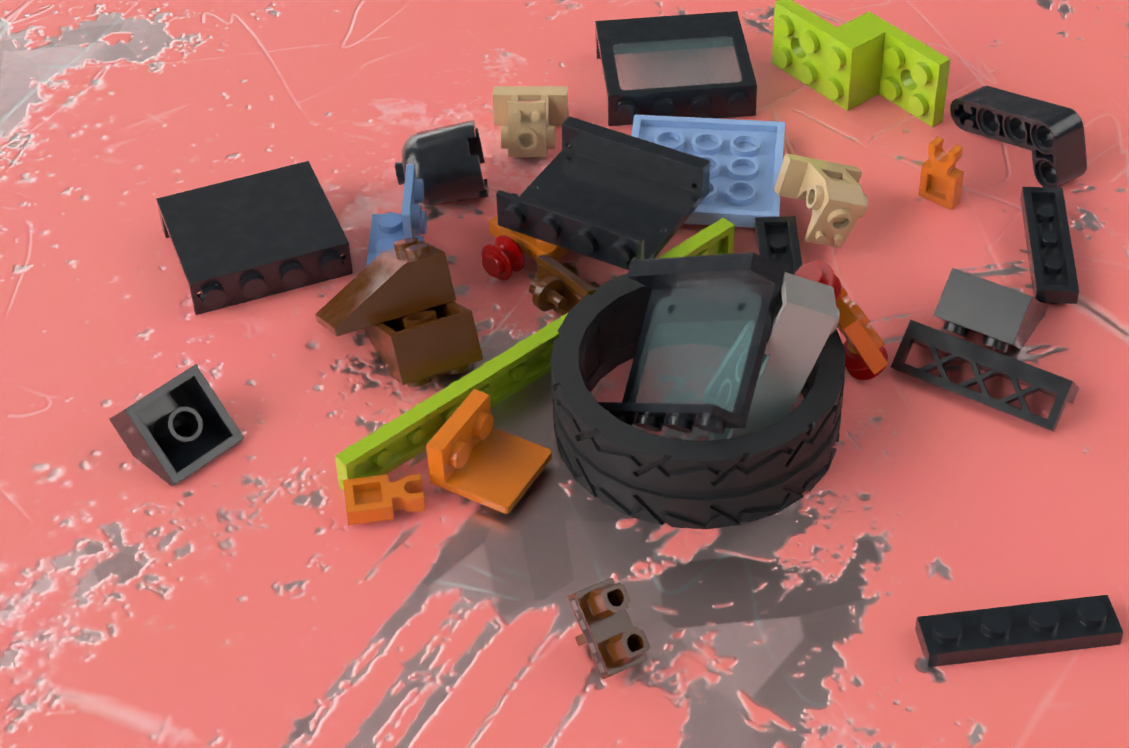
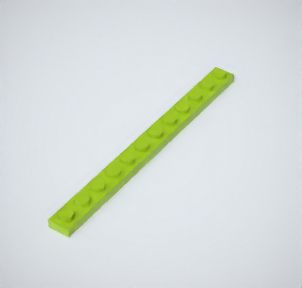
(500, 377)

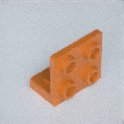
(482, 460)

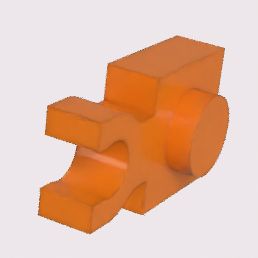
(939, 177)
(376, 498)

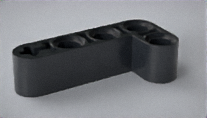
(1047, 129)

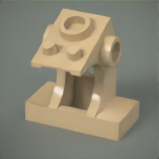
(529, 123)
(830, 192)

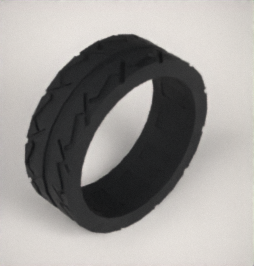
(679, 479)

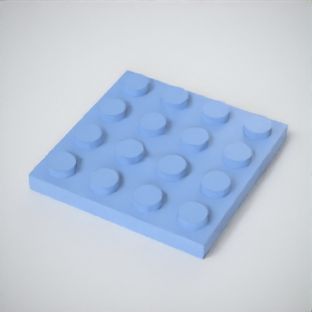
(742, 159)

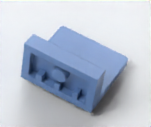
(392, 227)

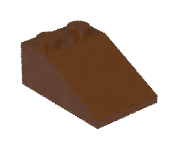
(390, 287)
(427, 343)

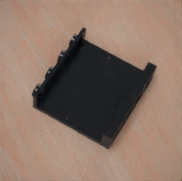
(608, 195)
(255, 236)

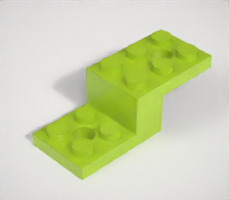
(860, 61)

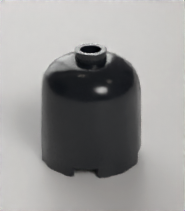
(447, 162)

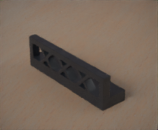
(990, 361)

